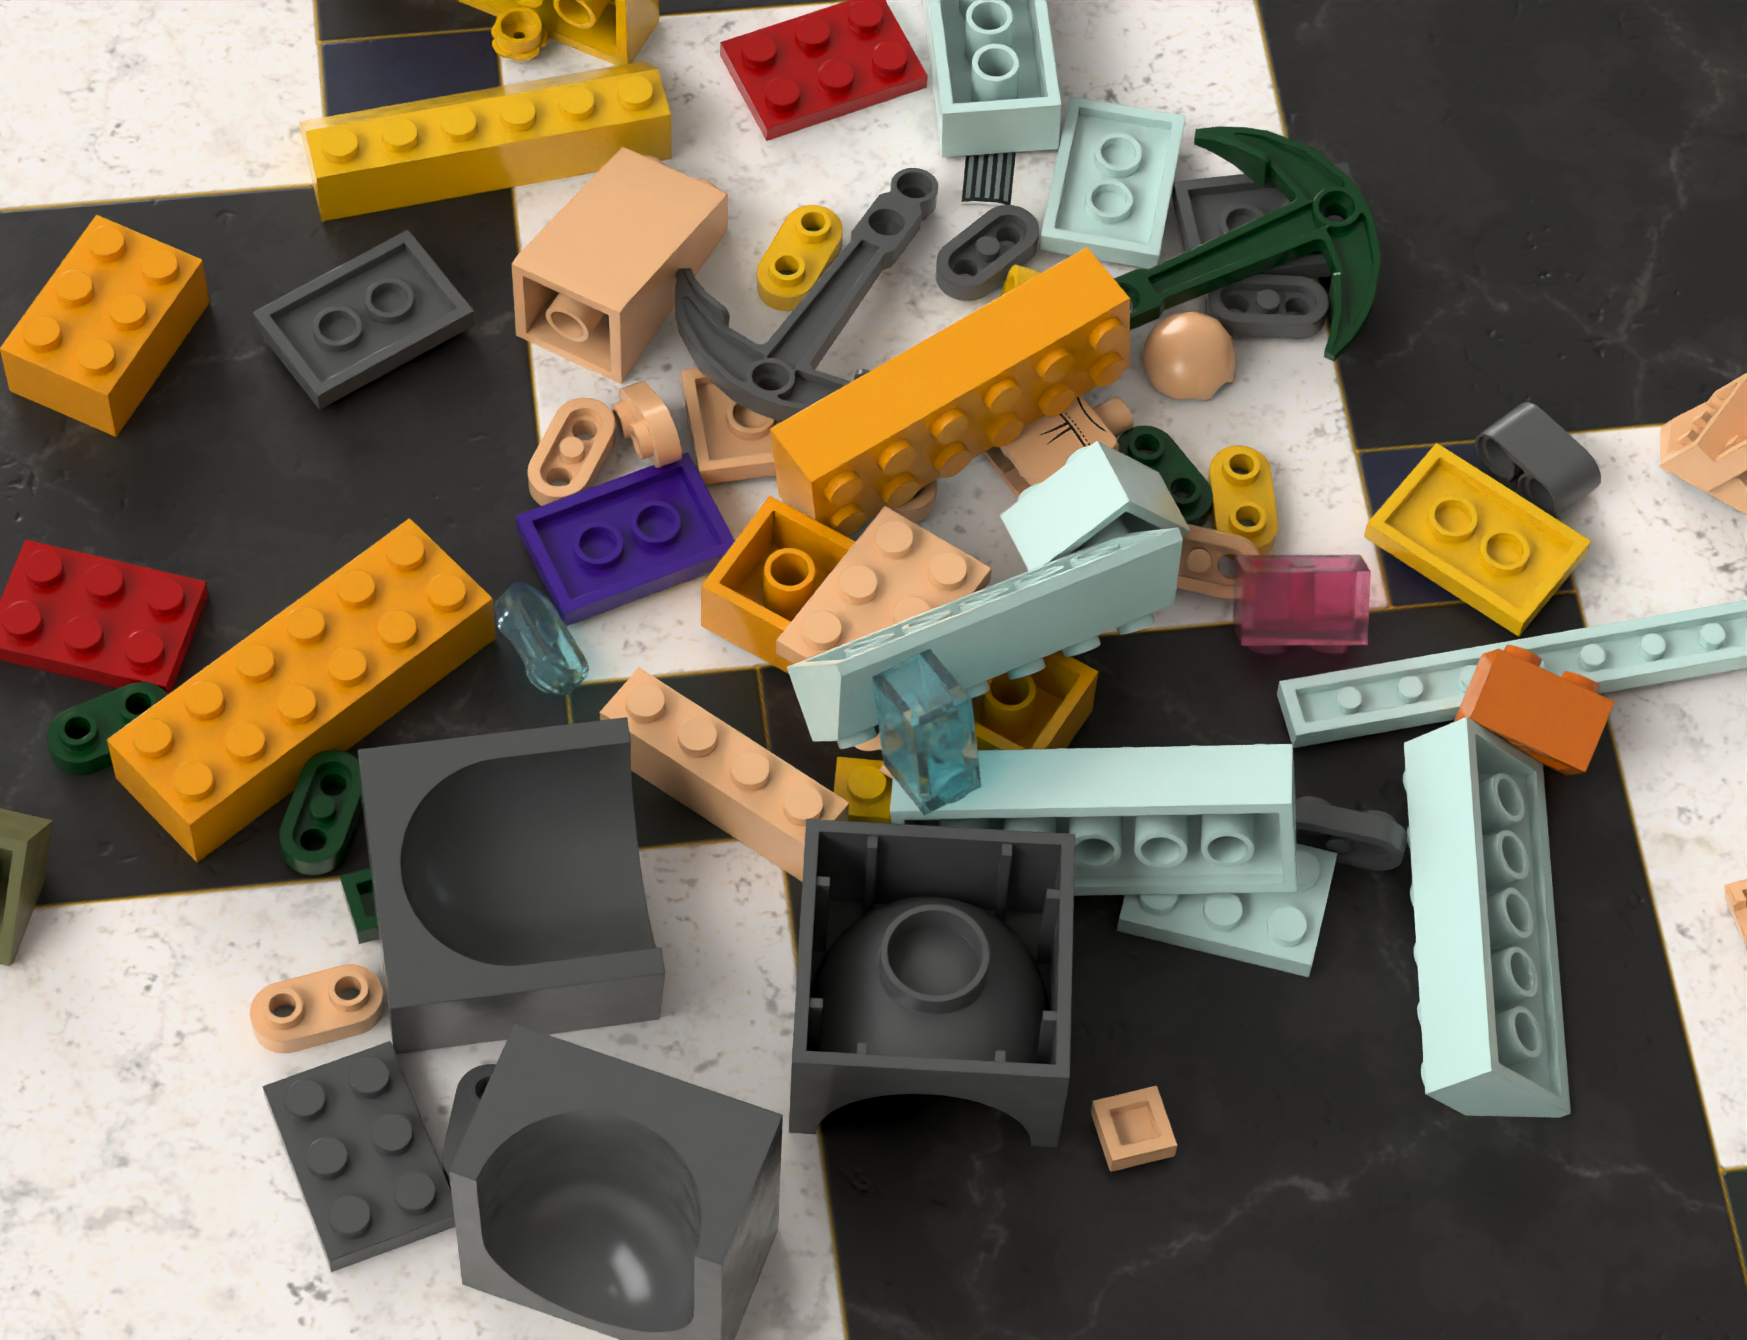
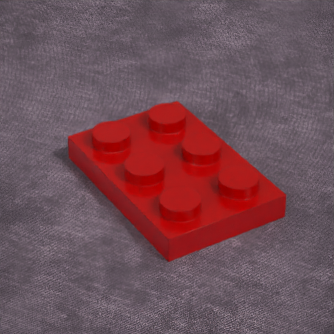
(822, 65)
(97, 617)

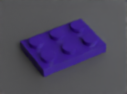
(625, 539)

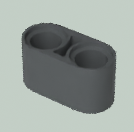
(1538, 459)

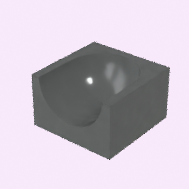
(509, 885)
(934, 970)
(615, 1194)

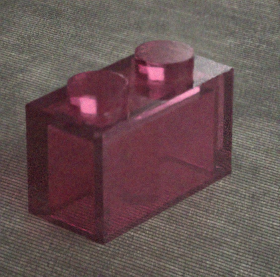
(1301, 602)

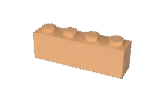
(721, 772)

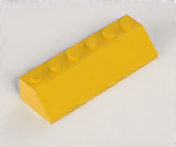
(485, 139)

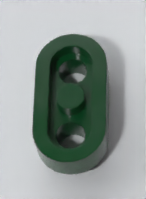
(1174, 468)
(102, 719)
(320, 816)

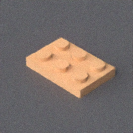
(880, 581)

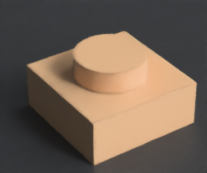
(1133, 1128)

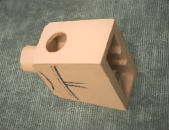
(1050, 441)

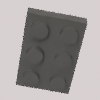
(1223, 203)
(363, 319)
(361, 1155)

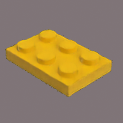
(1477, 539)

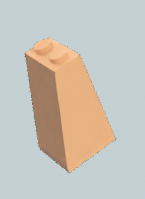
(611, 259)

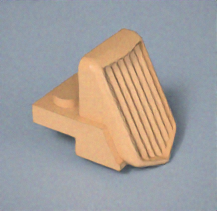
(1711, 445)

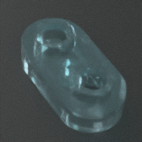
(541, 639)

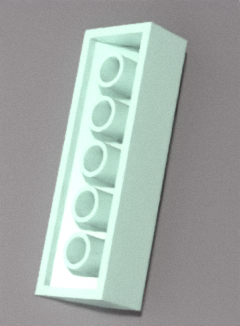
(997, 629)
(1142, 814)
(1484, 925)

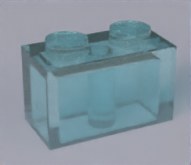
(927, 731)

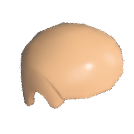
(1189, 356)

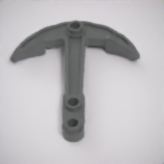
(781, 374)

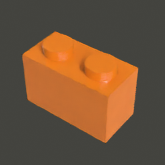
(1537, 710)

